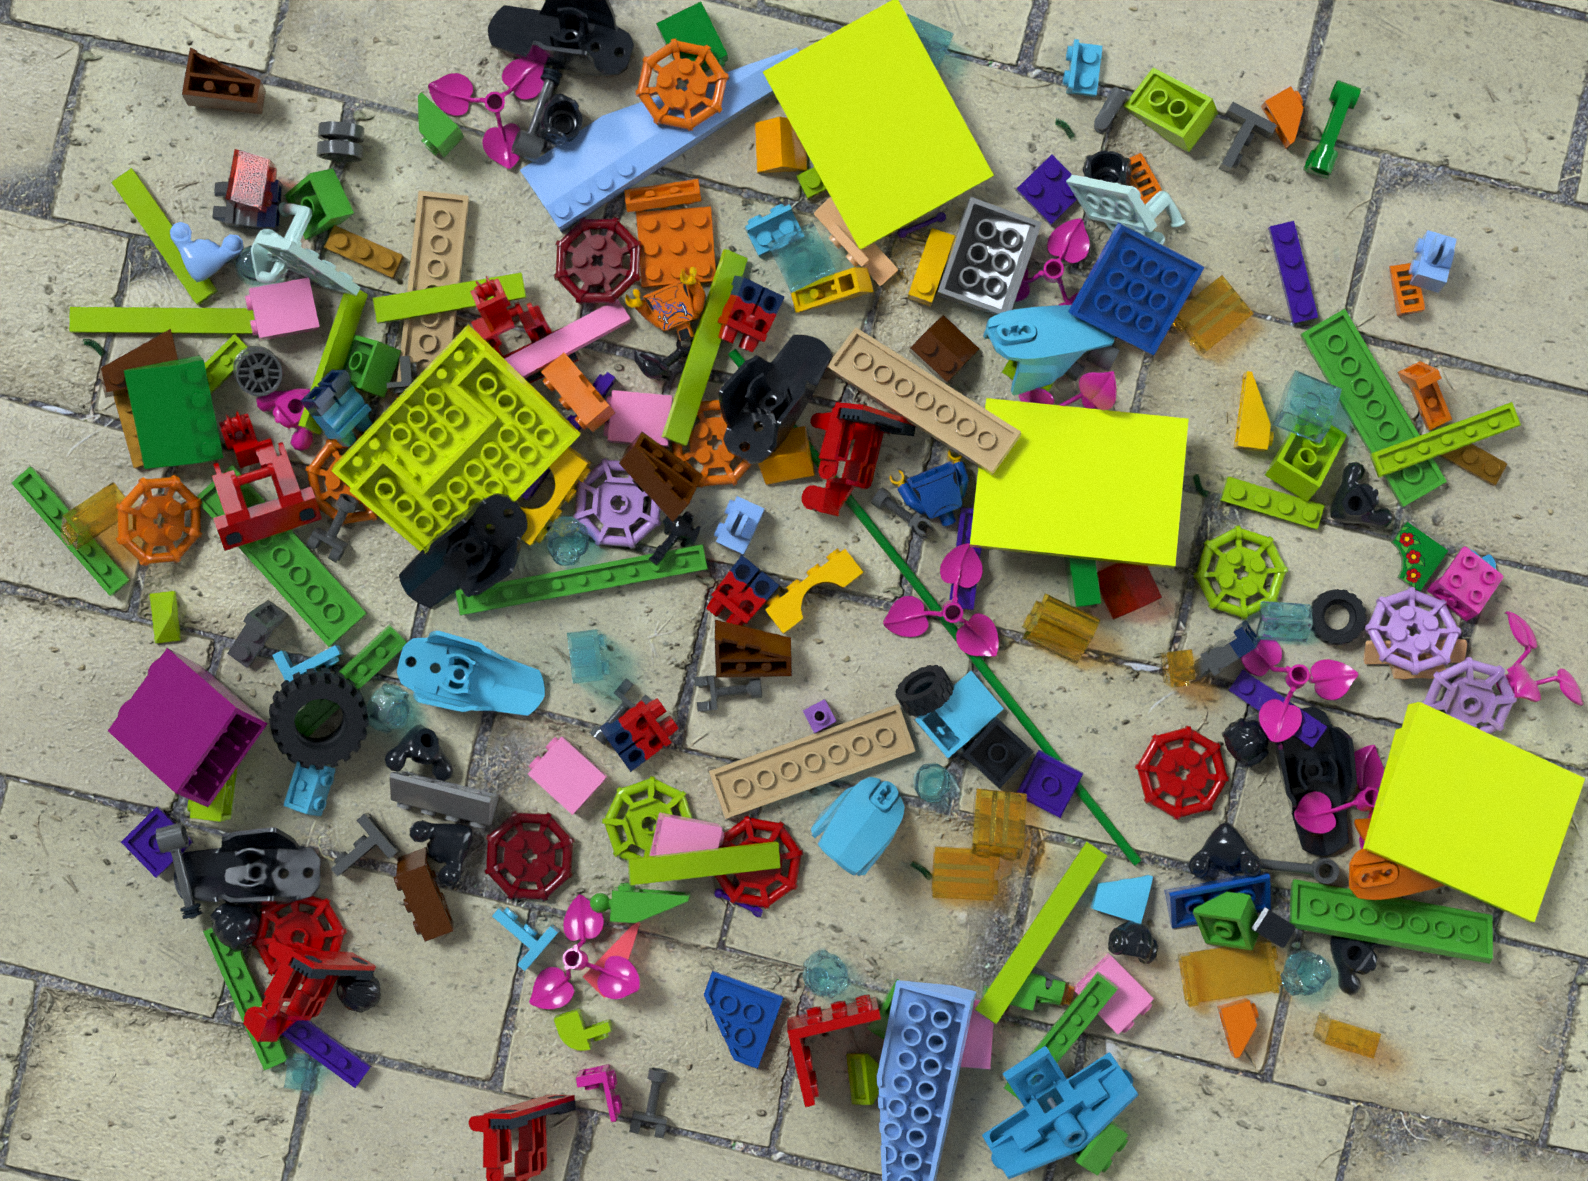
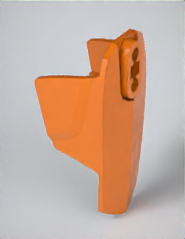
(1381, 876)

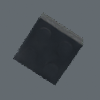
(997, 752)

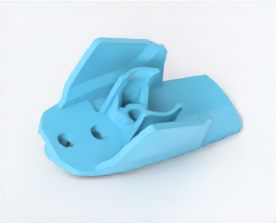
(1042, 342)
(468, 676)
(860, 824)

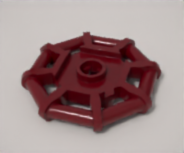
(583, 260)
(518, 865)

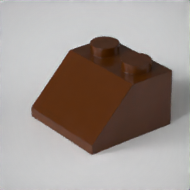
(943, 349)

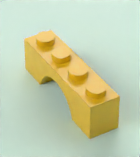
(567, 471)
(839, 570)

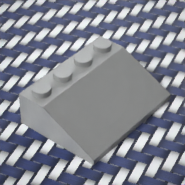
(988, 257)
(443, 797)

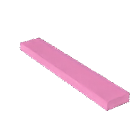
(569, 339)

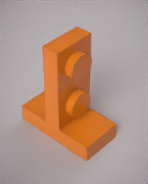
(1426, 393)

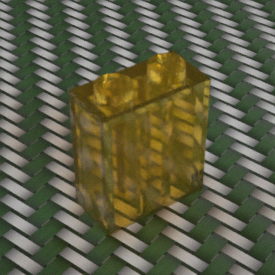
(1212, 315)
(91, 517)
(1059, 628)
(998, 824)
(963, 875)
(1346, 1035)

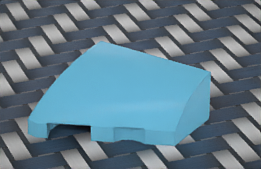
(1123, 897)

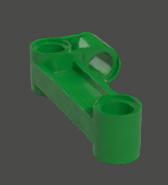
(1323, 156)

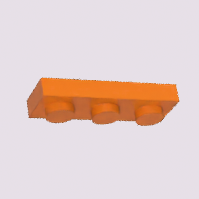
(662, 195)

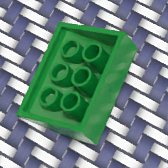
(173, 413)

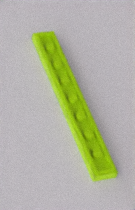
(159, 320)
(702, 351)
(1040, 933)

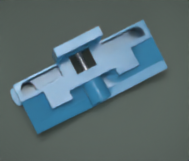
(1057, 1112)

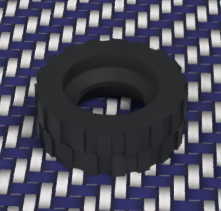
(1356, 617)
(924, 690)

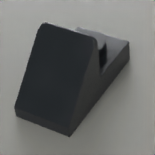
(1274, 928)

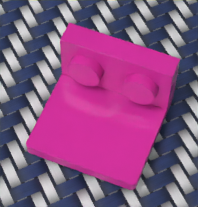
(1466, 584)
(592, 1077)

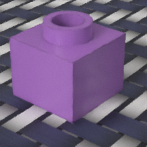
(828, 716)

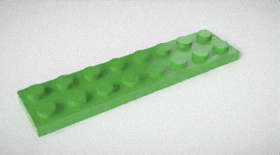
(1369, 401)
(295, 573)
(1392, 921)

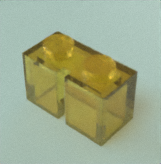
(1177, 667)

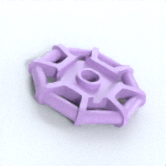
(607, 513)
(1415, 617)
(1473, 688)

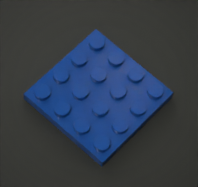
(1136, 289)

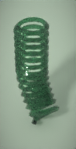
(1063, 124)
(97, 348)
(1199, 487)
(926, 873)

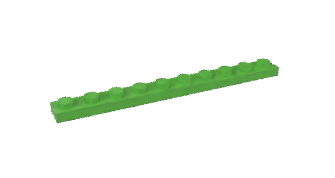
(583, 580)

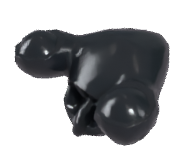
(1356, 502)
(423, 748)
(446, 845)
(1227, 851)
(1354, 957)

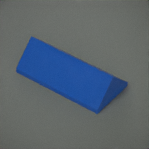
(1184, 899)

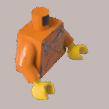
(673, 305)

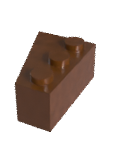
(221, 87)
(152, 352)
(660, 474)
(750, 652)
(423, 895)

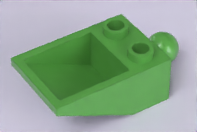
(636, 904)

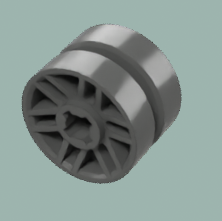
(340, 141)
(258, 383)

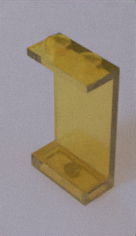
(1228, 972)

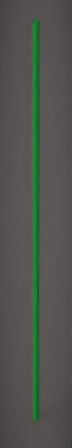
(976, 660)

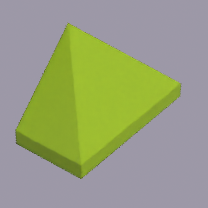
(165, 617)
(862, 1078)

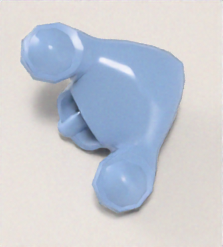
(202, 256)

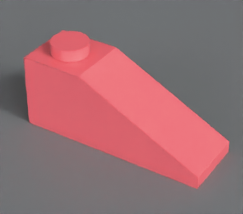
(622, 947)

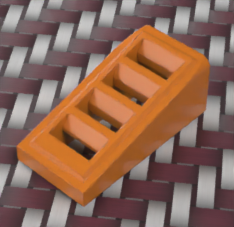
(1148, 176)
(1402, 309)

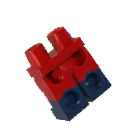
(749, 312)
(734, 596)
(638, 734)

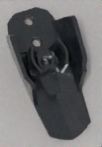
(564, 36)
(771, 396)
(468, 552)
(1323, 769)
(251, 868)

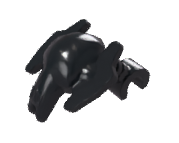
(654, 367)
(680, 529)

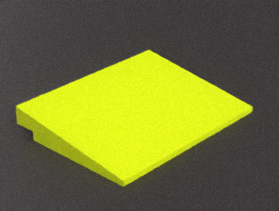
(878, 123)
(454, 440)
(1084, 485)
(1472, 811)

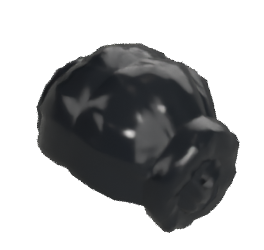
(560, 120)
(1108, 166)
(1246, 742)
(235, 925)
(1133, 940)

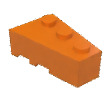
(577, 393)

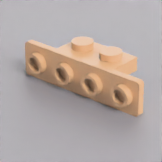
(871, 257)
(1458, 655)

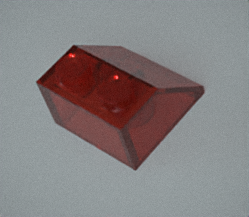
(250, 182)
(1127, 588)

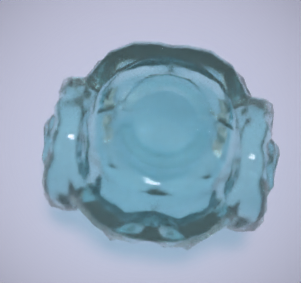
(567, 540)
(389, 708)
(1305, 973)
(825, 974)

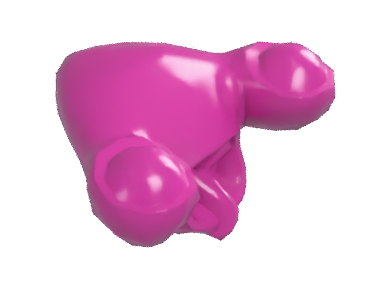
(288, 412)

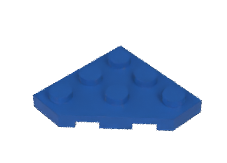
(743, 1015)

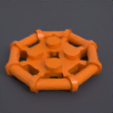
(686, 71)
(705, 454)
(334, 484)
(169, 530)

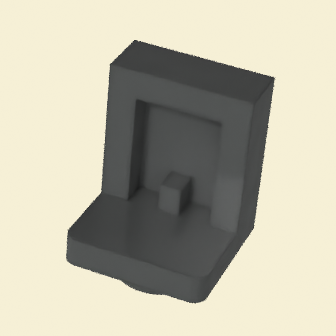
(409, 371)

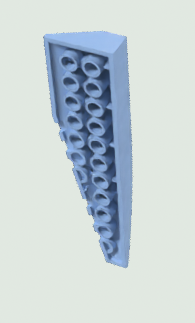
(629, 147)
(920, 1076)

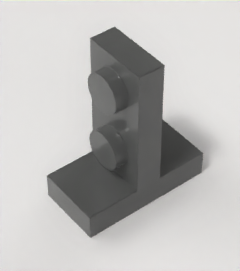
(1248, 121)
(256, 632)
(365, 844)

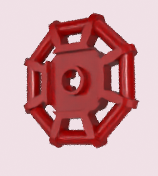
(1194, 781)
(762, 878)
(301, 921)

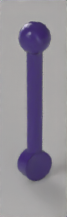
(940, 217)
(756, 911)

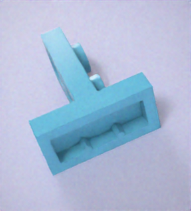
(328, 658)
(525, 934)

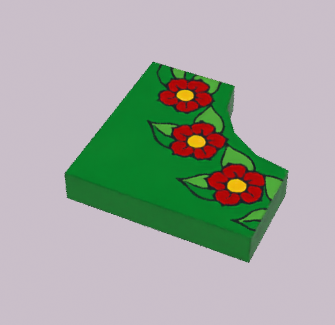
(1418, 555)

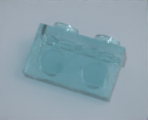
(1284, 621)

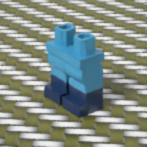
(338, 407)

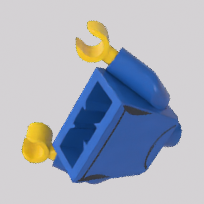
(936, 490)

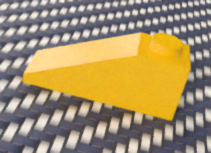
(931, 267)
(833, 289)
(1252, 420)

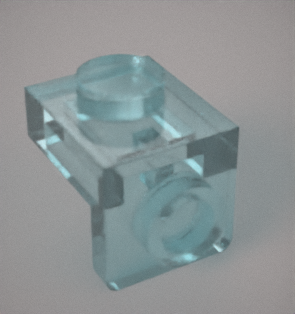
(299, 1072)

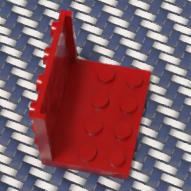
(821, 1021)

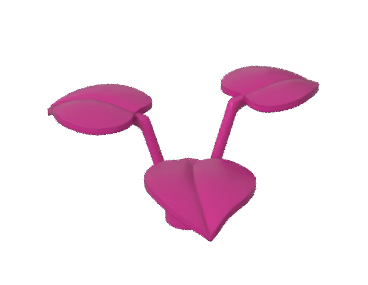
(454, 90)
(1068, 243)
(1096, 389)
(977, 635)
(1518, 676)
(1283, 720)
(1315, 809)
(616, 979)

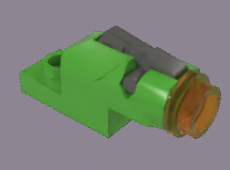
(1042, 987)

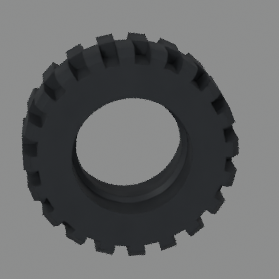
(323, 749)

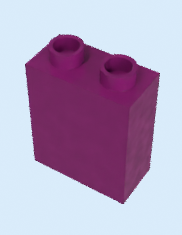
(187, 727)

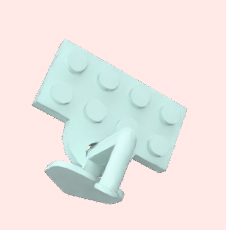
(1123, 204)
(276, 255)

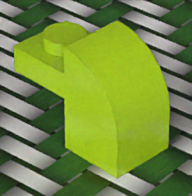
(575, 1033)

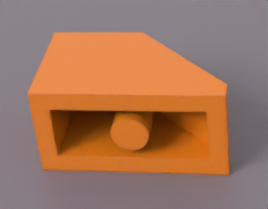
(1286, 112)
(1238, 1023)

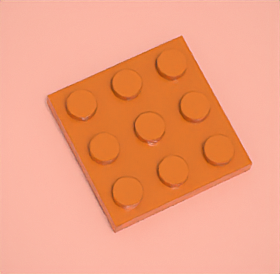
(675, 242)

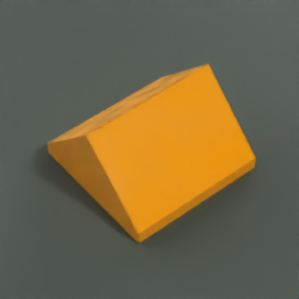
(778, 147)
(790, 460)

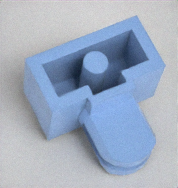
(1432, 261)
(739, 525)

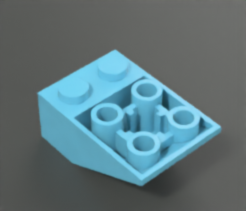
(960, 716)

